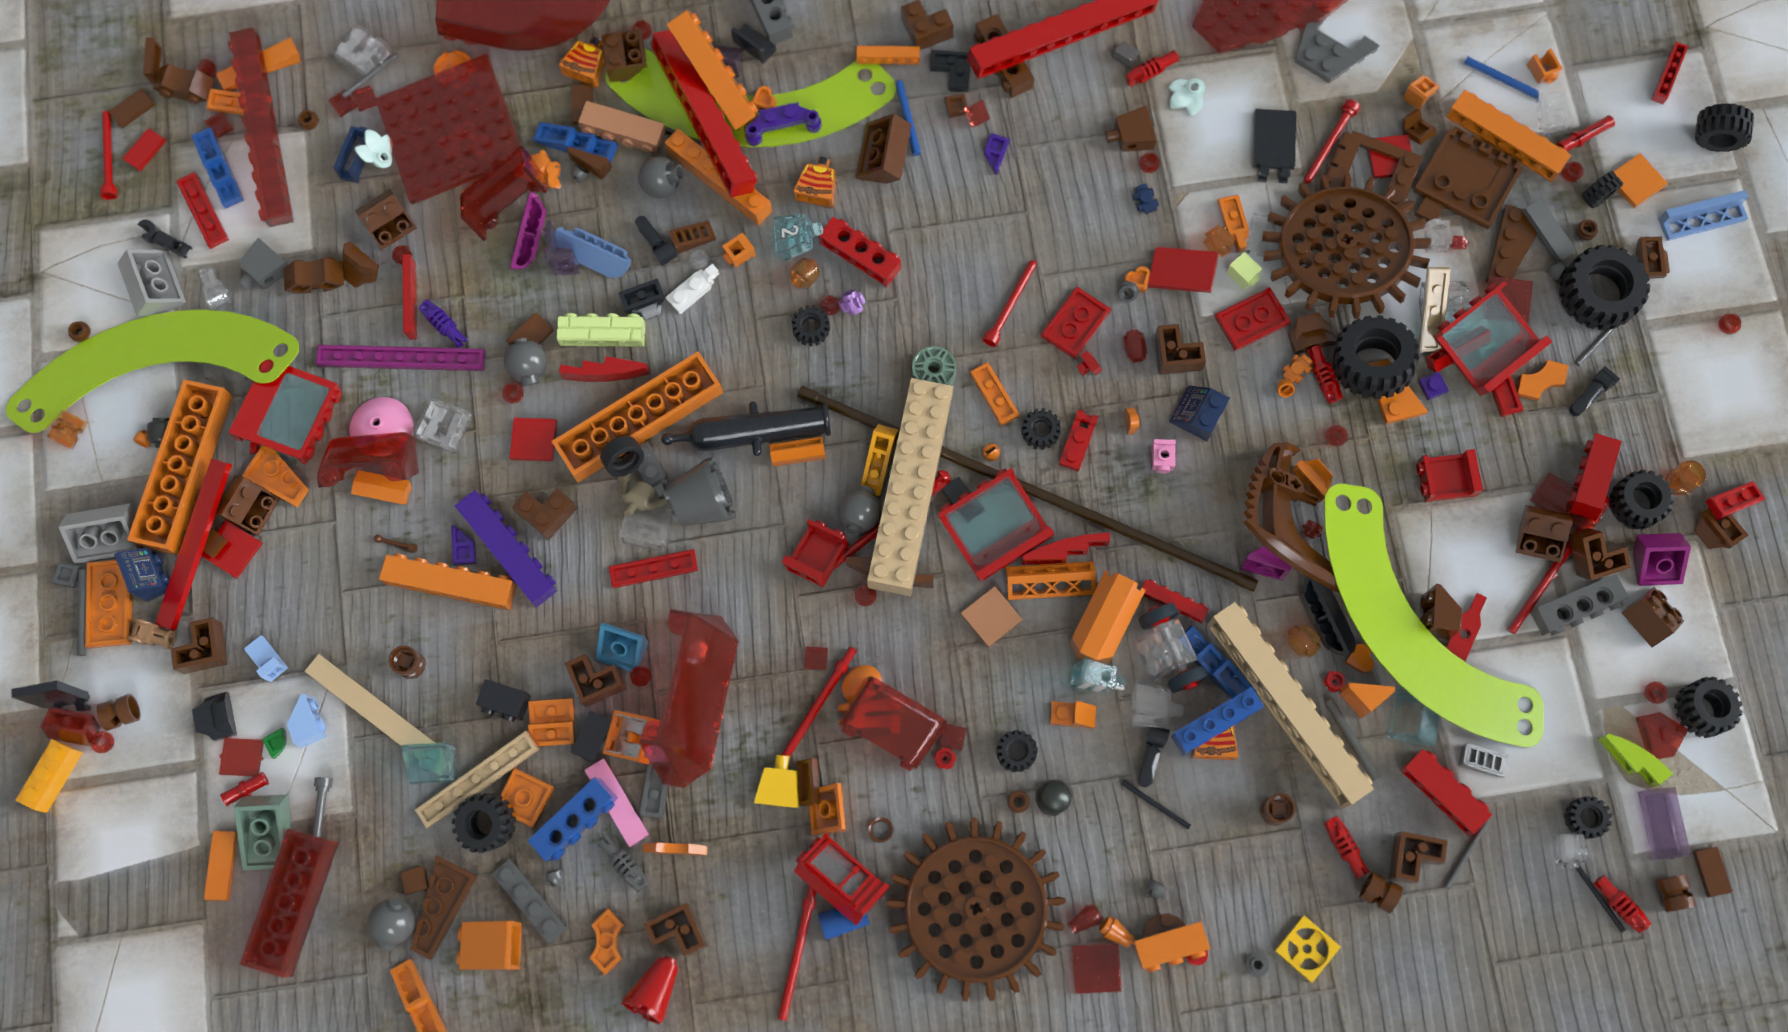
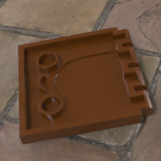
(1469, 177)

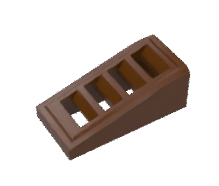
(593, 163)
(690, 229)

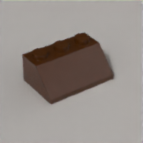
(883, 149)

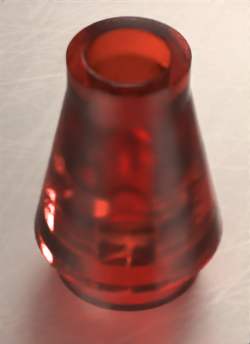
(1085, 919)

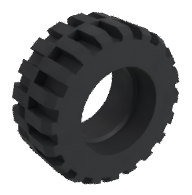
(1620, 268)
(1382, 335)

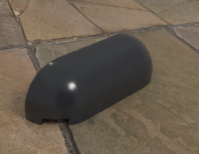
(1327, 618)

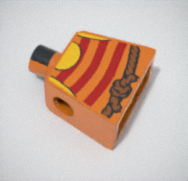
(584, 62)
(816, 184)
(1219, 748)

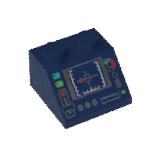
(1199, 411)
(143, 573)

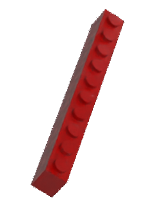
(1054, 33)
(704, 115)

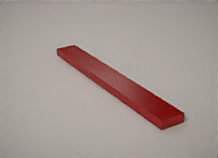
(193, 544)

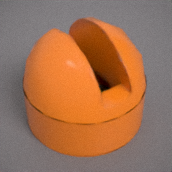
(1285, 388)
(141, 439)
(992, 456)

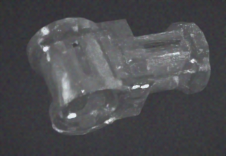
(214, 290)

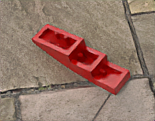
(612, 370)
(1059, 550)

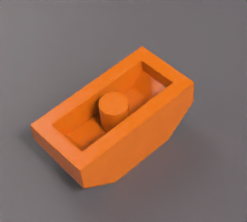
(1314, 476)

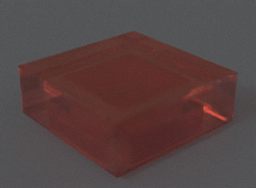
(364, 98)
(342, 105)
(219, 124)
(816, 658)

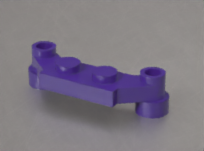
(779, 118)

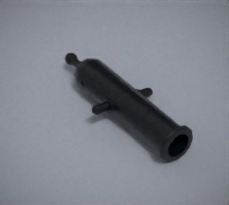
(753, 428)

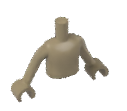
(638, 497)

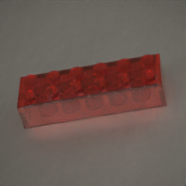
(289, 903)

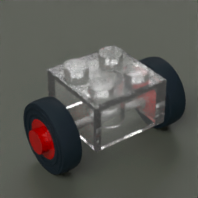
(1168, 649)

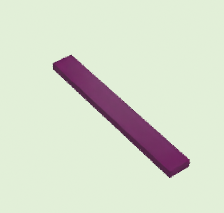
(400, 357)

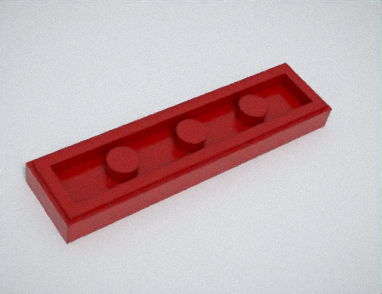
(202, 210)
(409, 297)
(653, 568)

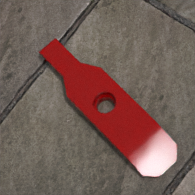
(1470, 624)

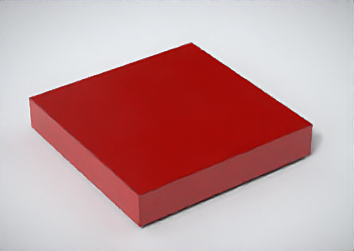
(1385, 166)
(533, 439)
(236, 552)

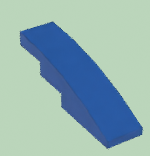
(562, 137)
(217, 167)
(1219, 669)

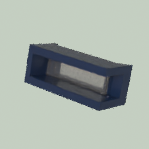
(349, 164)

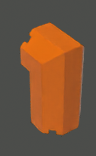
(1106, 618)

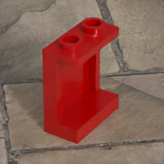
(1449, 476)
(817, 553)

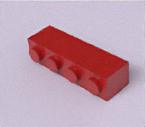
(1595, 476)
(1446, 792)

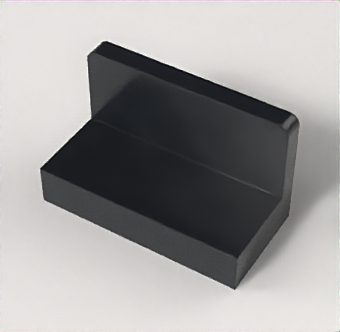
(753, 43)

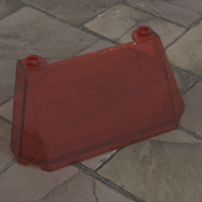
(687, 738)

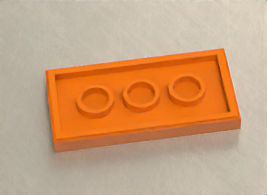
(107, 606)

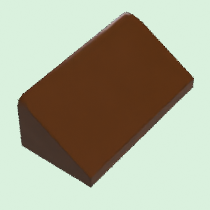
(534, 329)

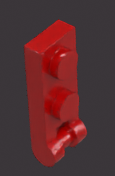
(1078, 441)

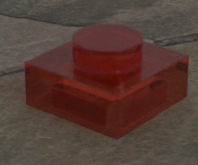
(953, 737)

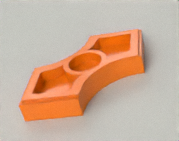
(1552, 375)
(669, 848)
(606, 952)

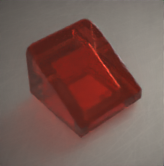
(977, 113)

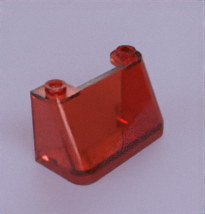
(391, 450)
(892, 722)

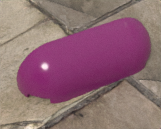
(528, 233)

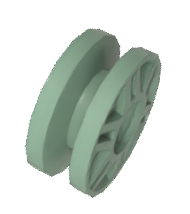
(934, 358)

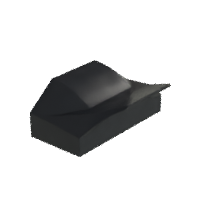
(643, 299)
(215, 717)

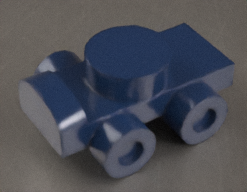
(1146, 200)

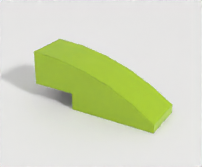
(1636, 759)

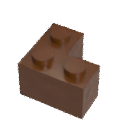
(924, 29)
(1175, 356)
(548, 516)
(1594, 557)
(206, 648)
(593, 685)
(1410, 851)
(680, 924)

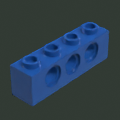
(1217, 721)
(543, 839)

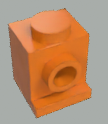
(740, 245)

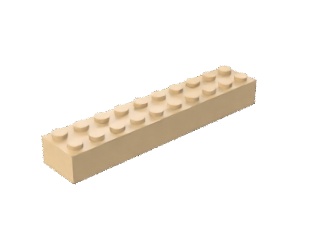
(910, 487)
(1289, 706)

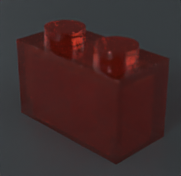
(69, 726)

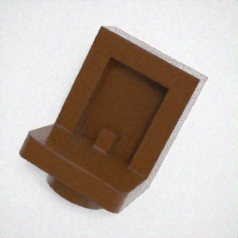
(1416, 128)

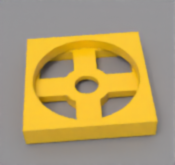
(1282, 949)

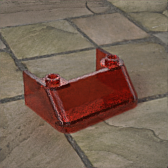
(498, 189)

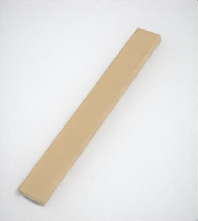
(365, 703)

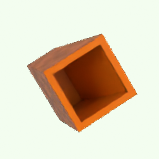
(489, 945)

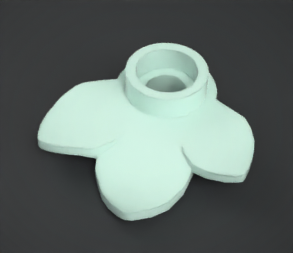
(1185, 97)
(374, 148)

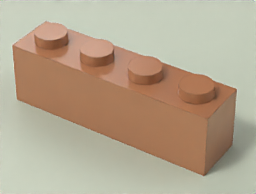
(622, 127)

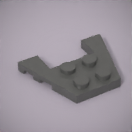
(1327, 56)

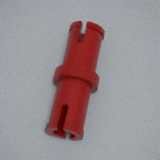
(244, 789)

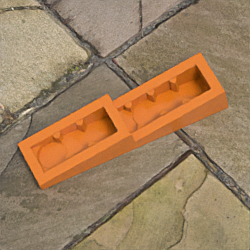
(276, 57)
(416, 998)

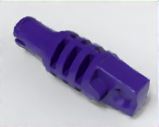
(442, 322)

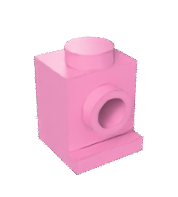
(1159, 447)

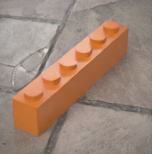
(712, 69)
(1508, 135)
(697, 161)
(448, 582)

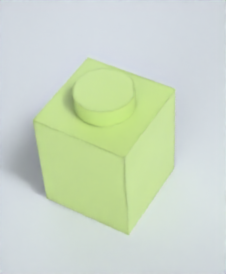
(1244, 271)

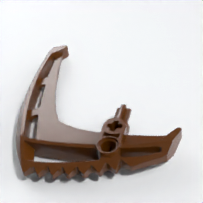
(1278, 528)

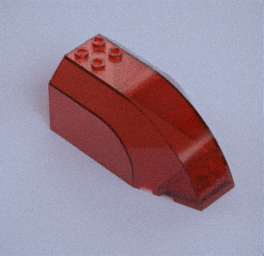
(516, 23)

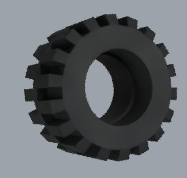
(1724, 127)
(1653, 488)
(1722, 699)
(467, 827)

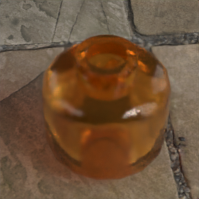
(1219, 240)
(804, 273)
(1304, 641)

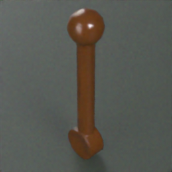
(412, 547)

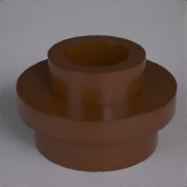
(306, 115)
(1590, 225)
(74, 329)
(1018, 794)

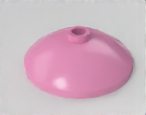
(389, 411)

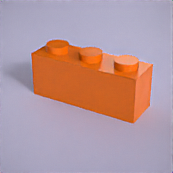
(1171, 946)

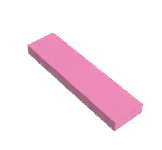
(623, 811)

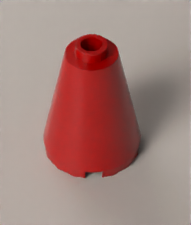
(653, 991)

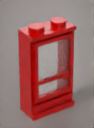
(839, 878)

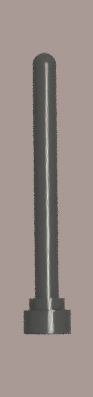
(322, 787)

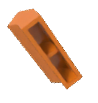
(797, 451)
(380, 488)

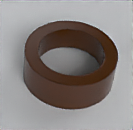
(880, 819)

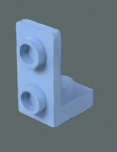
(266, 659)

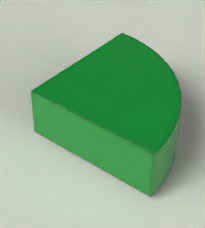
(275, 742)

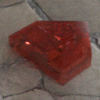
(1661, 734)

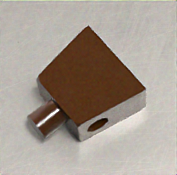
(1133, 131)

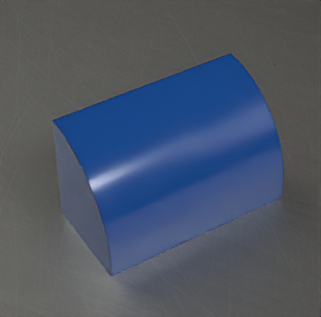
(836, 924)

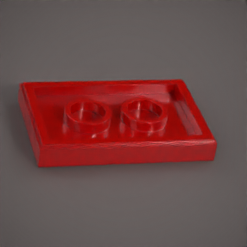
(1183, 269)
(1252, 319)
(1075, 322)

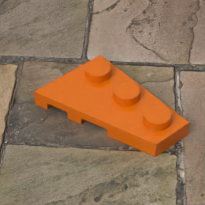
(1401, 405)
(275, 476)

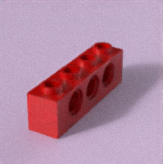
(881, 272)

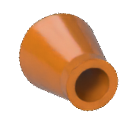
(1116, 932)

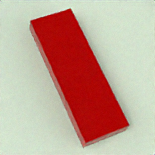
(1735, 500)

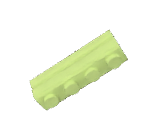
(601, 331)

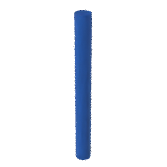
(1502, 77)
(907, 116)

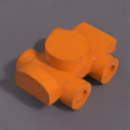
(1300, 365)

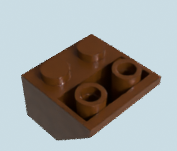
(624, 54)
(385, 219)
(247, 505)
(1543, 533)
(1440, 613)
(1653, 617)

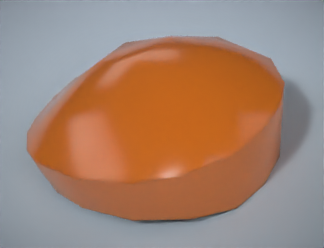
(854, 679)

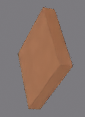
(991, 617)

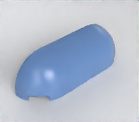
(594, 252)

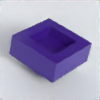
(1433, 386)

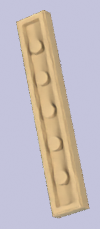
(477, 779)

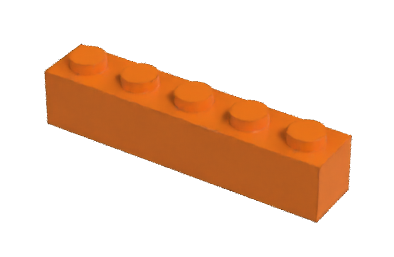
(888, 55)

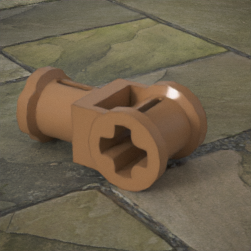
(149, 633)

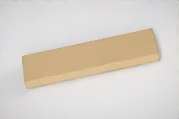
(1433, 307)

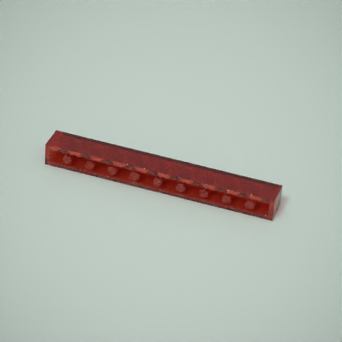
(261, 127)

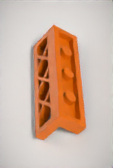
(1054, 573)

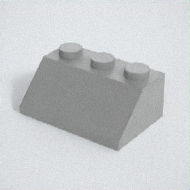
(150, 281)
(98, 532)

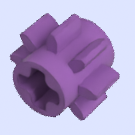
(852, 302)

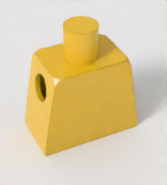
(778, 785)

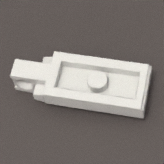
(692, 289)

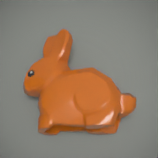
(550, 169)

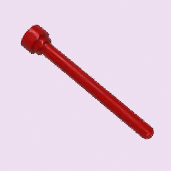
(1349, 109)
(107, 190)
(992, 336)

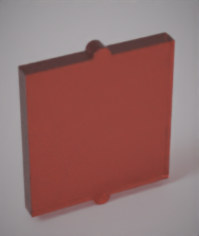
(241, 757)

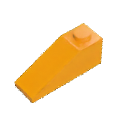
(879, 457)

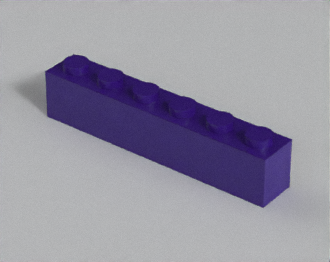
(505, 547)

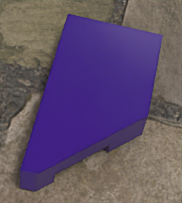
(995, 151)
(462, 548)

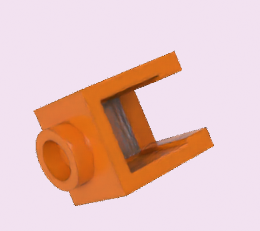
(1546, 68)

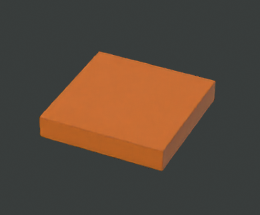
(1639, 180)
(526, 796)

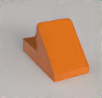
(1420, 91)
(1073, 714)

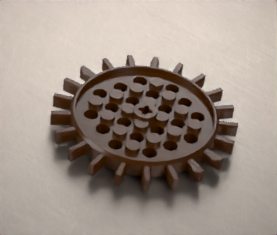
(1346, 245)
(1030, 927)

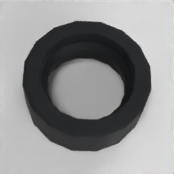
(617, 447)

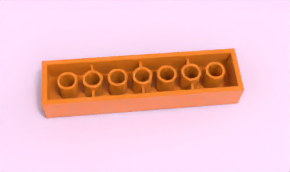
(639, 414)
(180, 467)

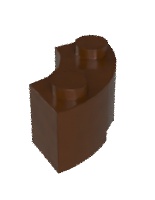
(183, 84)
(318, 274)

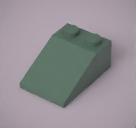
(261, 829)

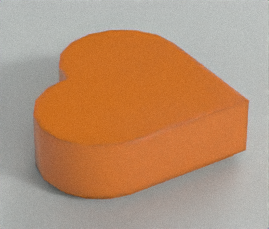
(763, 98)
(1139, 277)
(1131, 420)
(1361, 659)

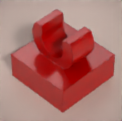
(1089, 364)

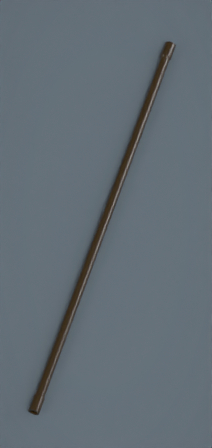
(1238, 578)

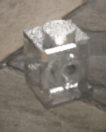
(1442, 240)

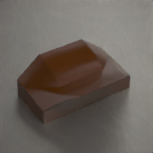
(1653, 256)
(357, 266)
(1310, 332)
(1719, 533)

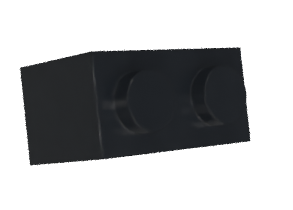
(503, 700)

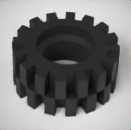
(1602, 189)
(810, 337)
(1041, 441)
(1016, 737)
(1602, 817)

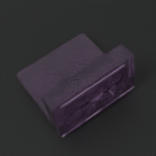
(562, 259)

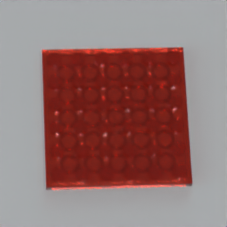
(448, 128)

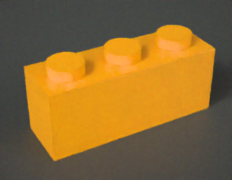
(49, 776)

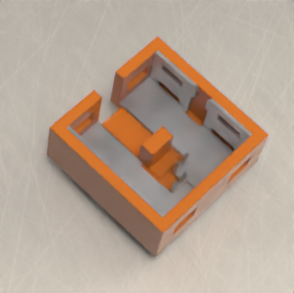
(626, 737)

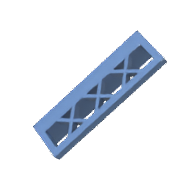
(1702, 208)

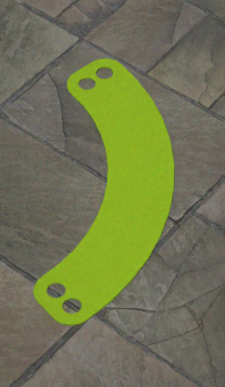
(837, 100)
(175, 336)
(1403, 643)

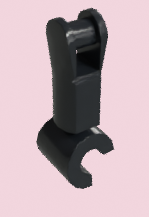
(163, 239)
(663, 251)
(1602, 381)
(1156, 739)

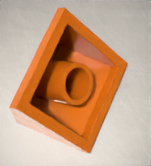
(1365, 697)
(830, 813)

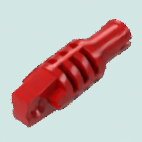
(1151, 68)
(1325, 375)
(1345, 846)
(1622, 905)

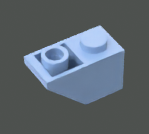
(304, 723)

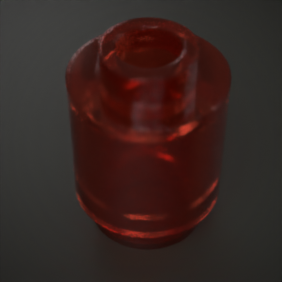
(1135, 346)

